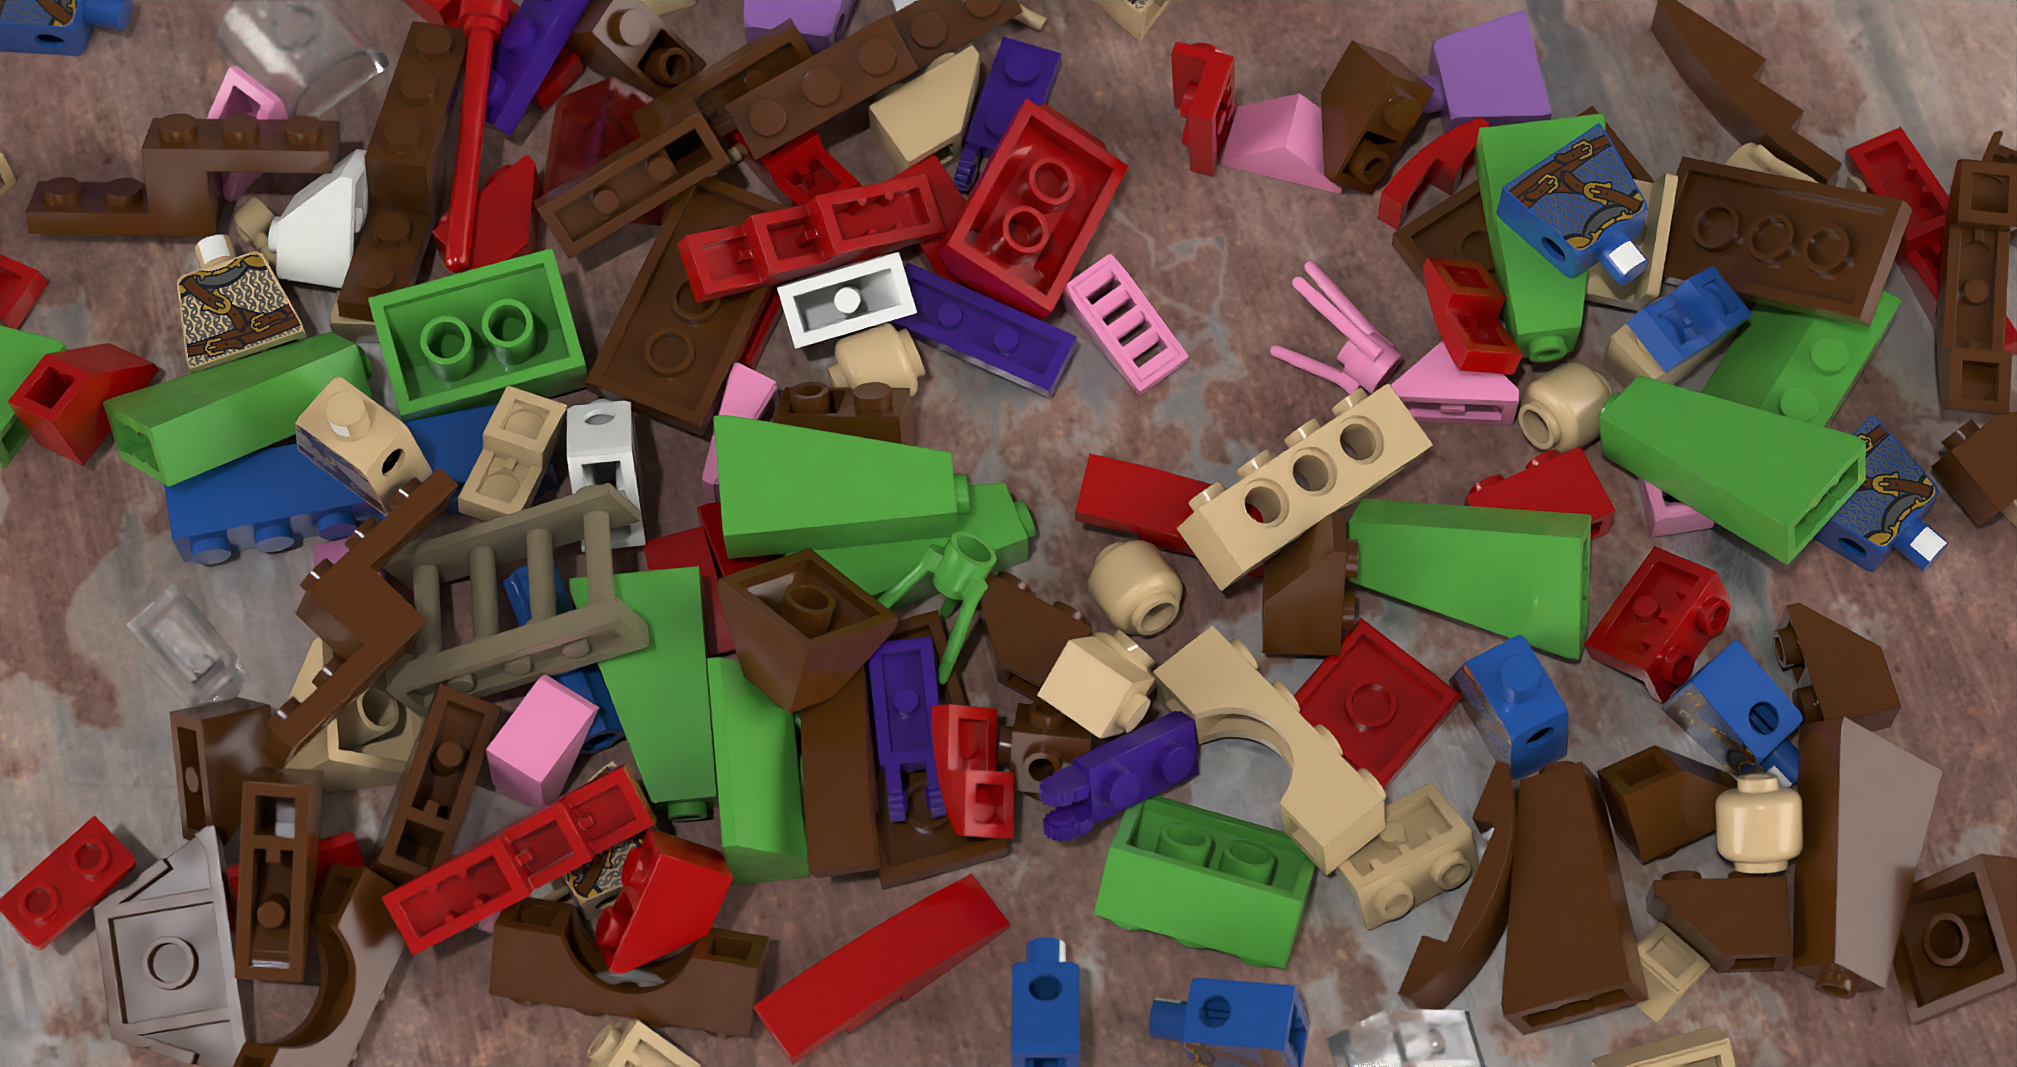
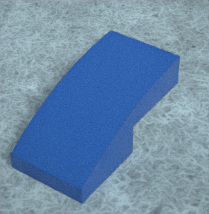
(1689, 319)

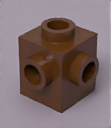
(1040, 745)

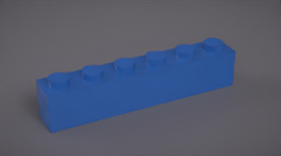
(285, 497)

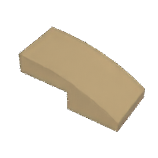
(513, 455)

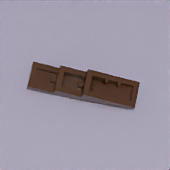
(1728, 84)
(841, 780)

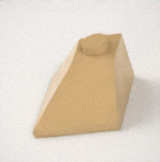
(366, 741)

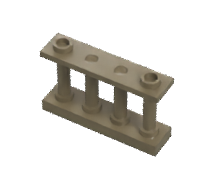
(547, 641)

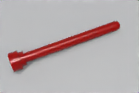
(482, 26)

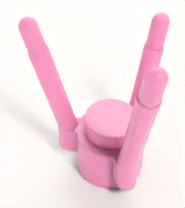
(1366, 355)

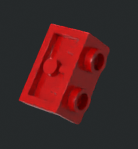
(1206, 98)
(1661, 622)
(66, 884)

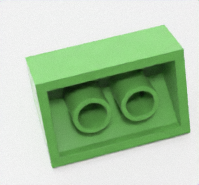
(477, 331)
(1799, 361)
(757, 779)
(1206, 881)

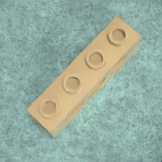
(1235, 544)

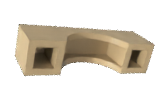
(1328, 804)

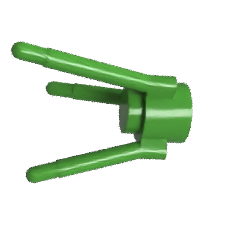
(958, 575)

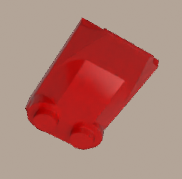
(1032, 211)

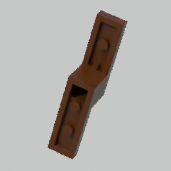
(860, 68)
(675, 144)
(406, 167)
(183, 176)
(357, 616)

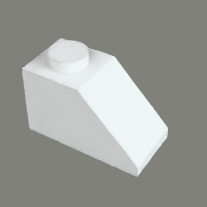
(322, 225)
(846, 299)

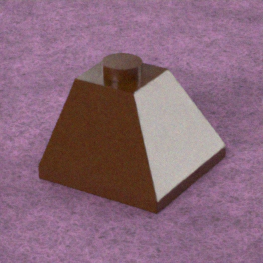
(801, 627)
(1958, 937)

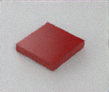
(1376, 702)

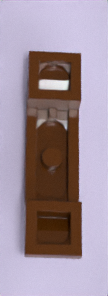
(1974, 288)
(1445, 968)

